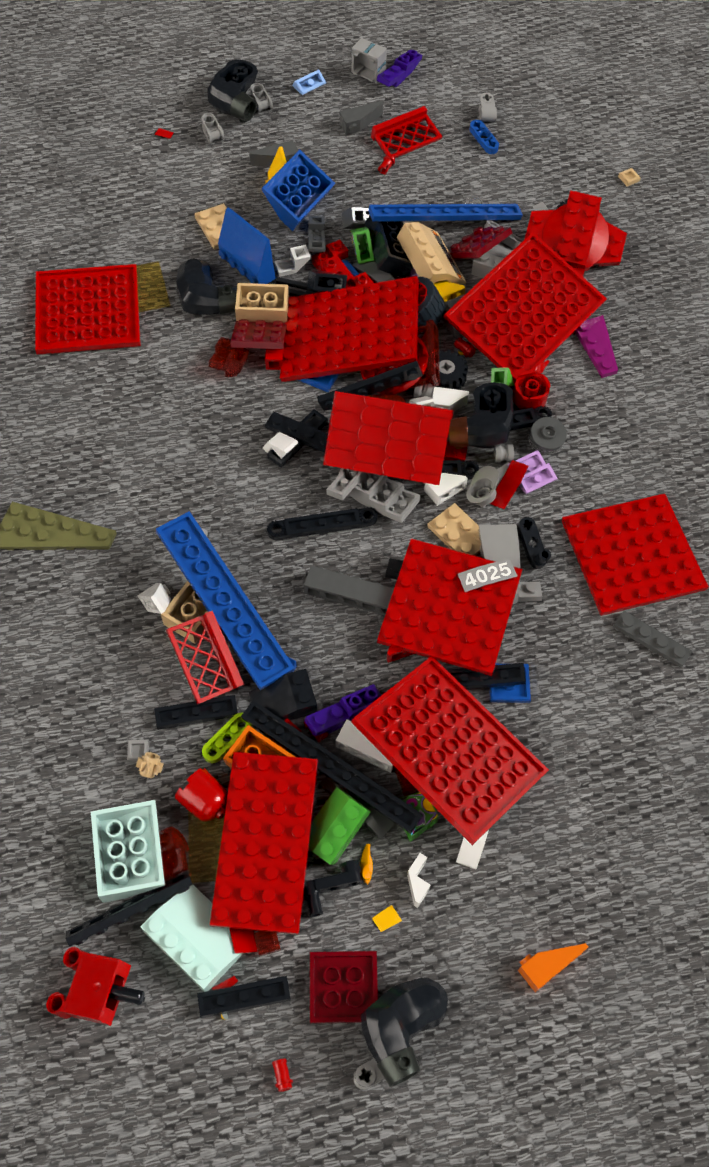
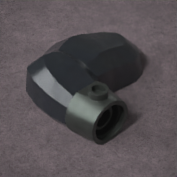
(198, 293)
(396, 1020)

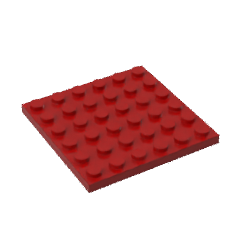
(87, 309)
(633, 554)
(441, 620)

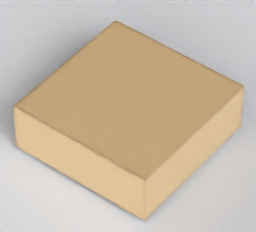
(629, 177)

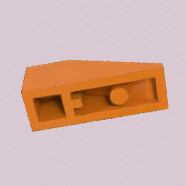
(547, 964)

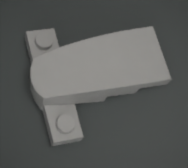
(376, 492)
(501, 543)

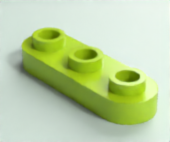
(217, 742)

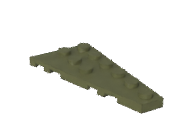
(43, 530)

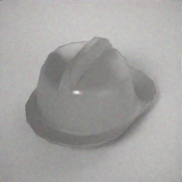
(483, 486)

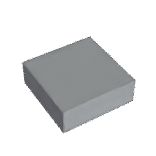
(136, 749)

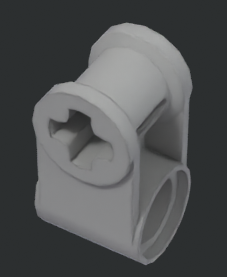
(261, 96)
(487, 108)
(211, 127)
(375, 1075)

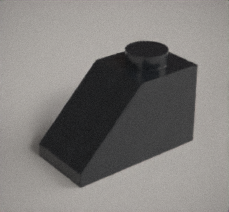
(326, 280)

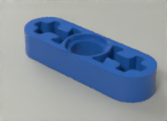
(479, 129)

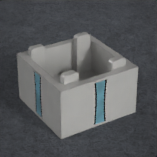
(368, 59)

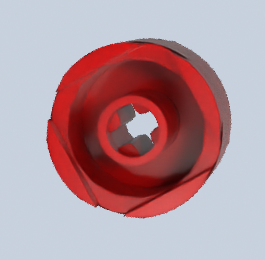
(531, 390)

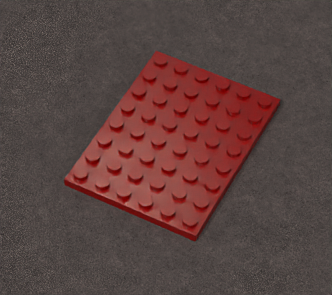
(525, 307)
(351, 329)
(450, 748)

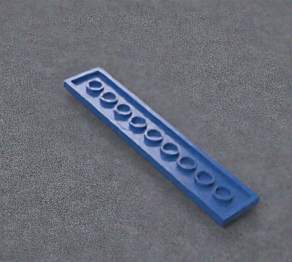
(224, 596)

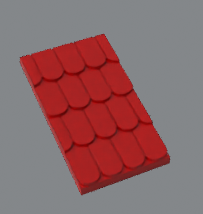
(387, 437)

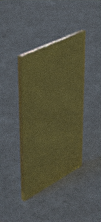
(151, 287)
(204, 848)

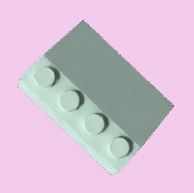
(127, 850)
(185, 936)

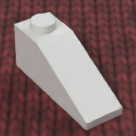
(155, 598)
(355, 743)

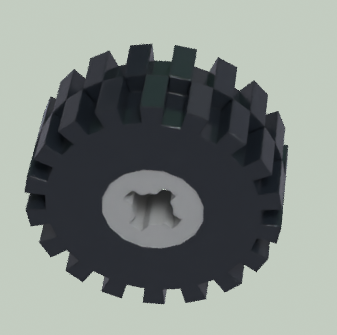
(456, 373)

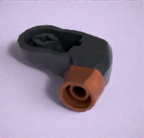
(490, 422)

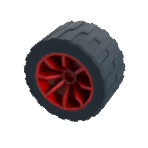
(429, 303)

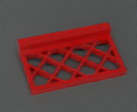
(399, 124)
(221, 652)

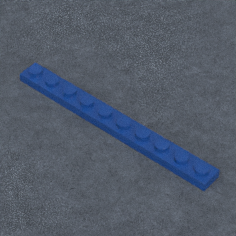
(444, 212)

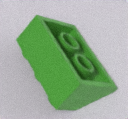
(336, 826)

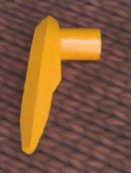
(366, 864)

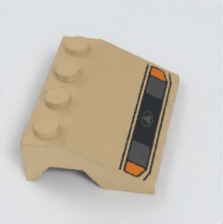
(429, 253)

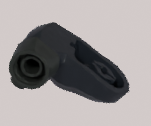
(229, 90)

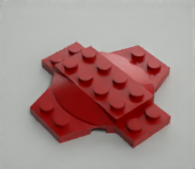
(579, 233)

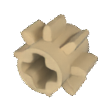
(149, 765)

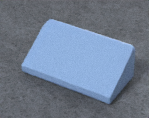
(309, 82)

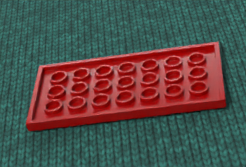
(265, 843)

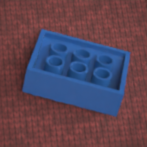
(297, 189)
(246, 249)

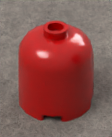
(203, 796)

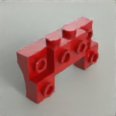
(331, 262)

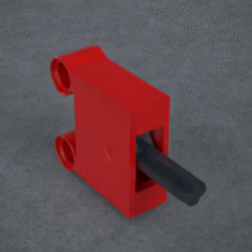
(94, 989)

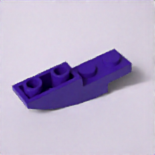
(401, 69)
(347, 708)

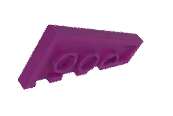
(597, 344)

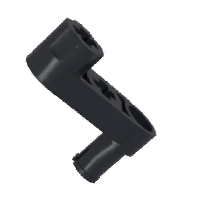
(538, 555)
(350, 876)

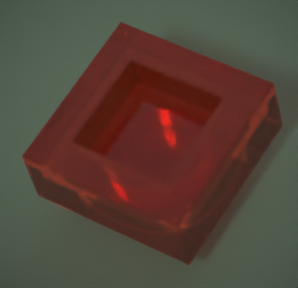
(266, 942)

